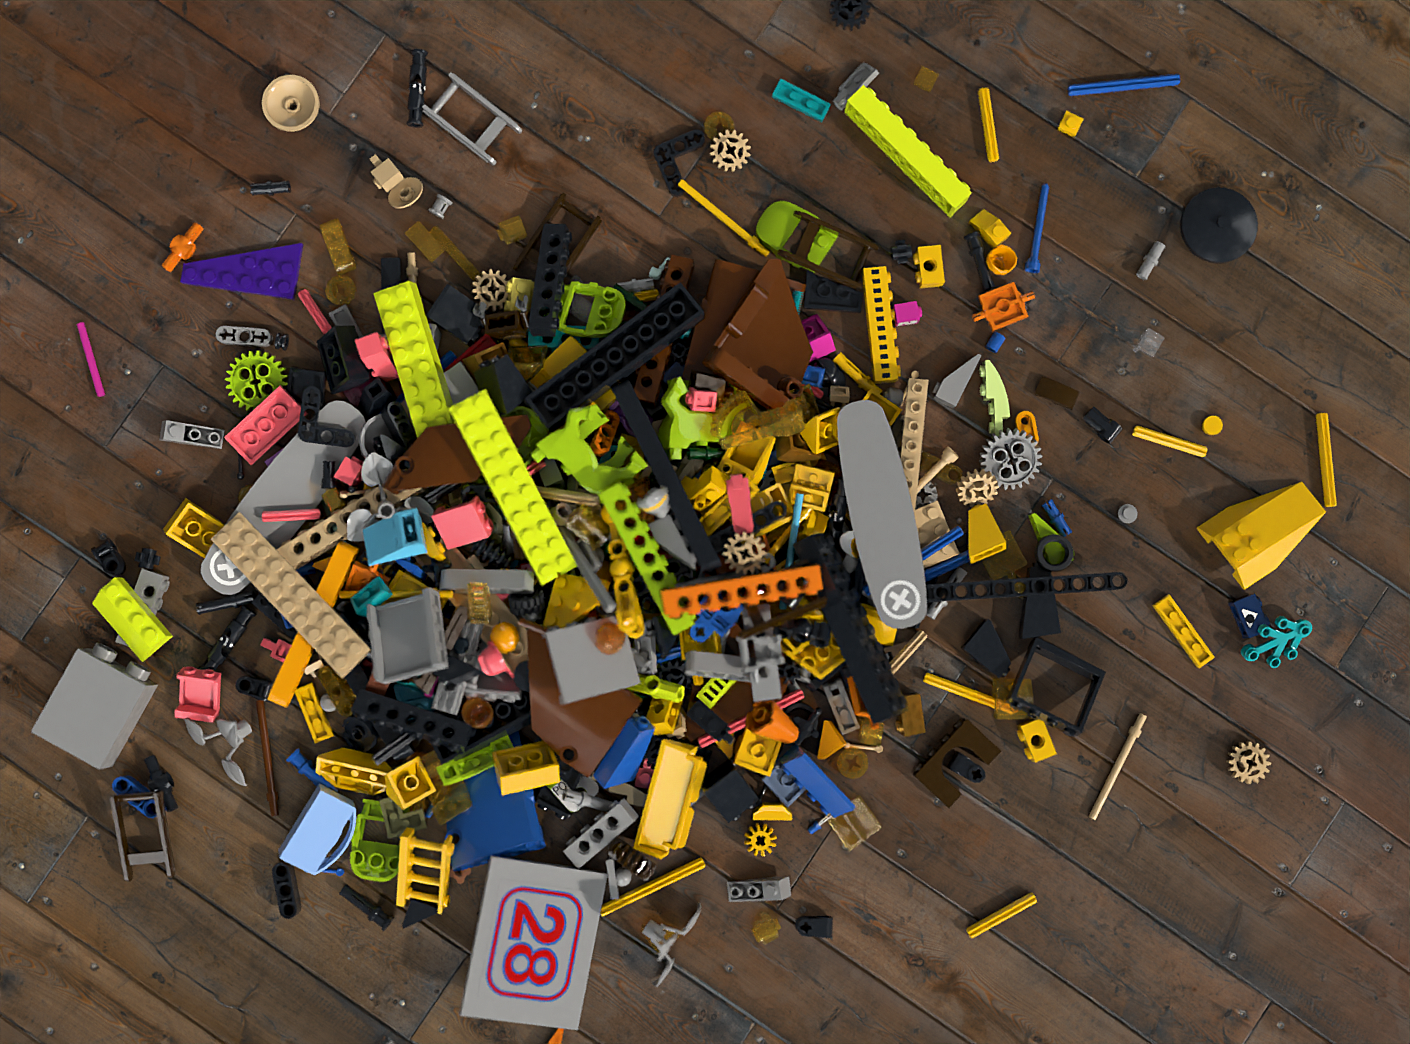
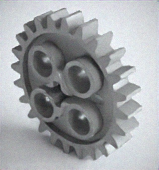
(1027, 452)

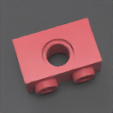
(350, 471)

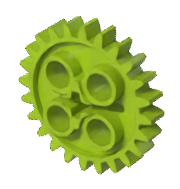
(239, 384)

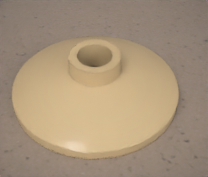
(405, 193)

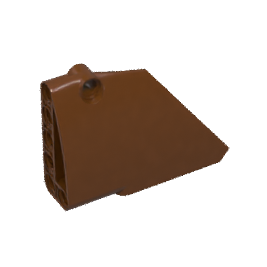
(725, 290)
(763, 342)
(581, 725)

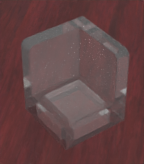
(1149, 342)

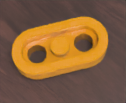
(1030, 427)

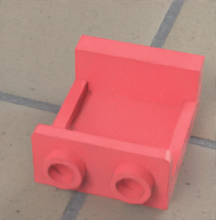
(463, 523)
(199, 694)

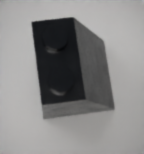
(455, 315)
(502, 383)
(729, 791)

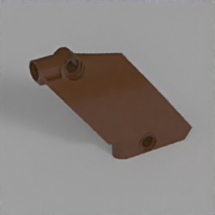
(444, 458)
(733, 703)

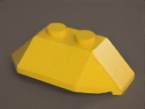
(353, 771)

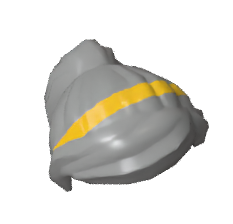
(655, 502)

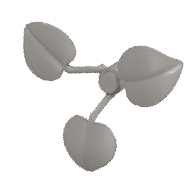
(374, 472)
(234, 733)
(656, 933)

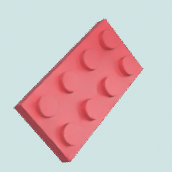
(265, 425)

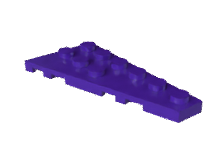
(260, 272)

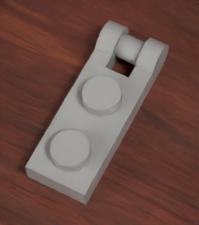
(841, 707)

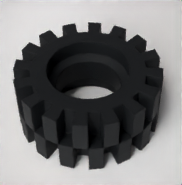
(526, 603)

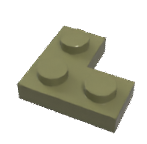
(397, 821)

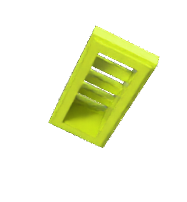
(706, 701)

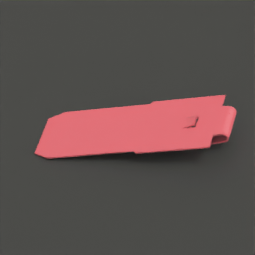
(740, 504)

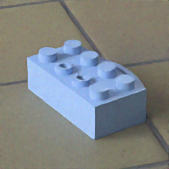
(319, 830)

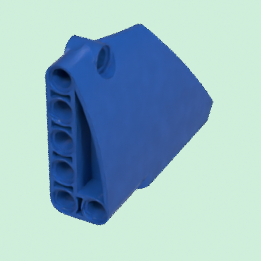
(495, 822)

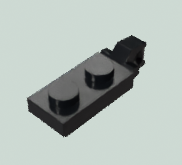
(710, 722)

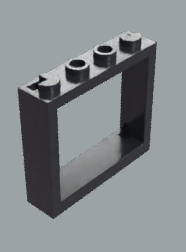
(1069, 661)

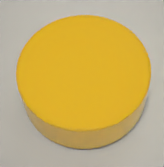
(1212, 425)

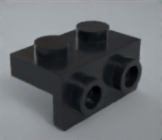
(547, 800)

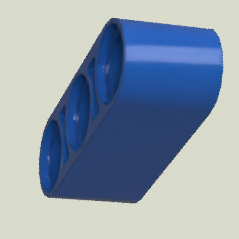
(135, 786)

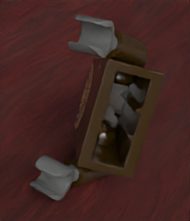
(505, 325)

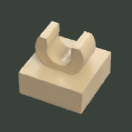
(839, 394)
(476, 564)
(314, 663)
(680, 727)

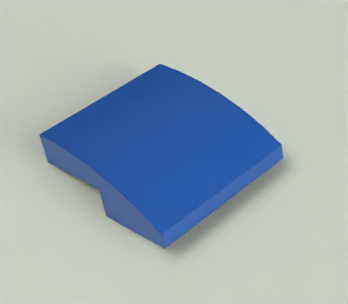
(407, 563)

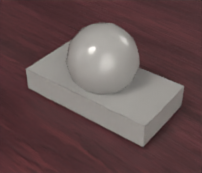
(594, 557)
(616, 877)

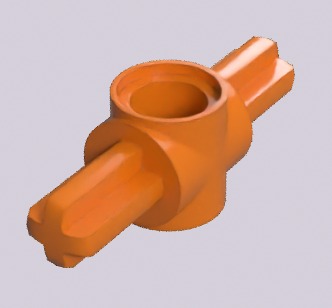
(182, 247)

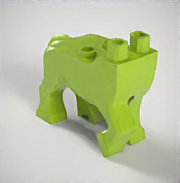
(686, 427)
(578, 458)

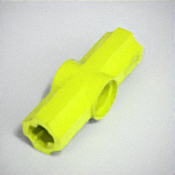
(664, 689)

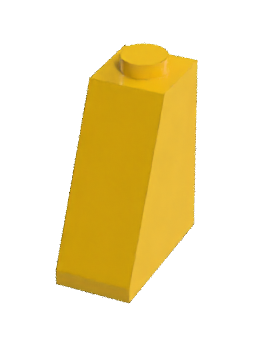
(984, 534)

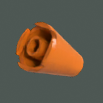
(771, 722)

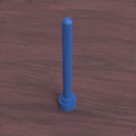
(1033, 264)

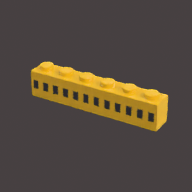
(879, 325)

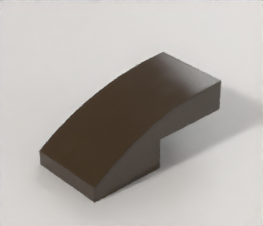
(1057, 392)

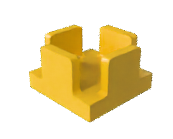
(756, 752)

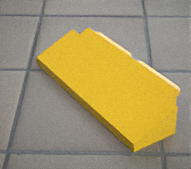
(667, 806)

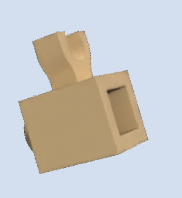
(385, 174)

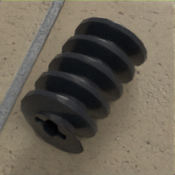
(493, 553)

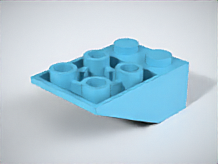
(395, 537)

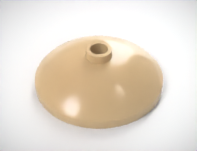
(282, 95)

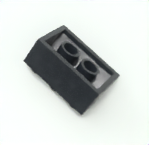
(342, 359)

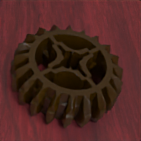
(631, 859)

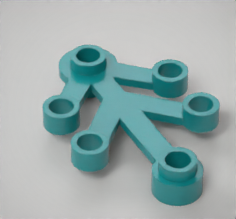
(1300, 629)

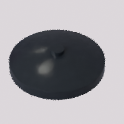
(1219, 225)

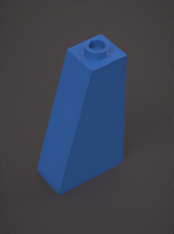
(625, 754)

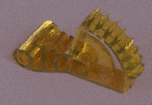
(775, 422)

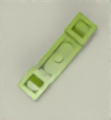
(472, 764)

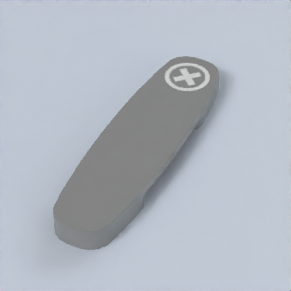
(287, 484)
(882, 514)

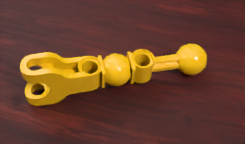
(622, 570)

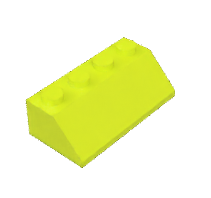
(131, 618)

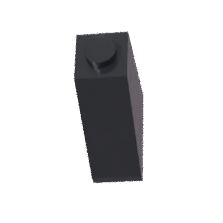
(988, 650)

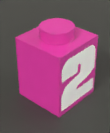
(907, 313)

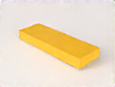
(313, 713)

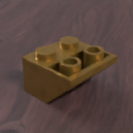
(912, 721)

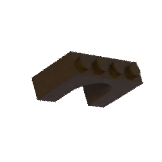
(930, 771)

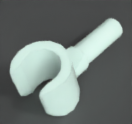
(656, 273)

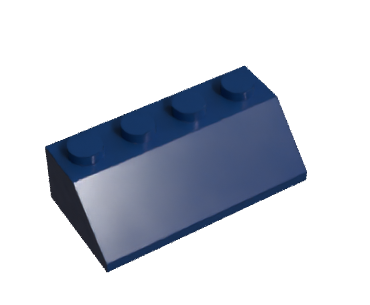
(819, 786)

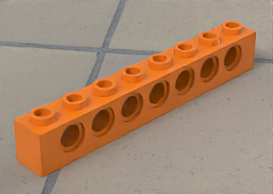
(810, 574)

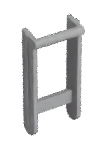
(489, 134)

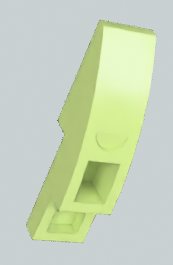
(994, 391)

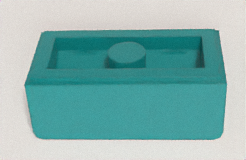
(373, 593)

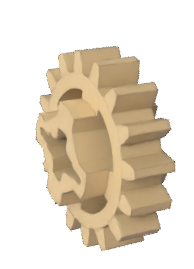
(726, 143)
(491, 282)
(975, 487)
(749, 540)
(1245, 769)

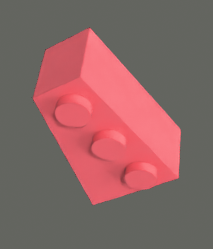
(377, 355)

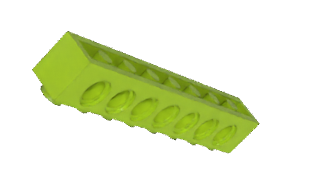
(646, 569)

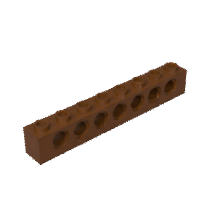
(649, 395)

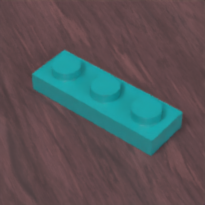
(801, 100)

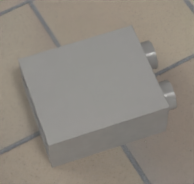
(95, 706)

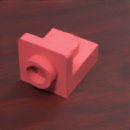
(701, 400)

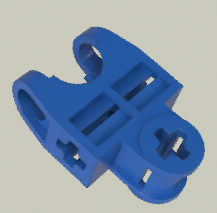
(716, 621)

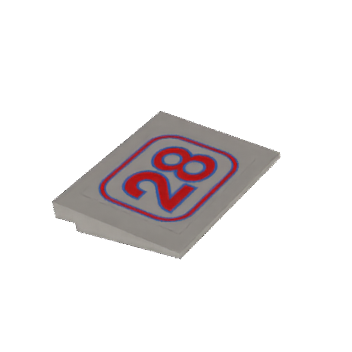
(533, 943)

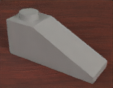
(952, 387)

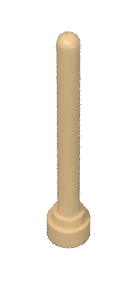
(947, 457)

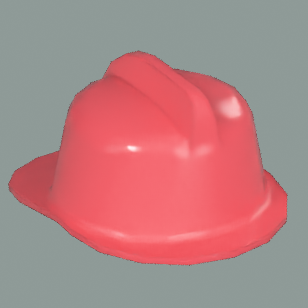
(492, 661)

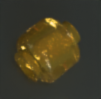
(766, 929)

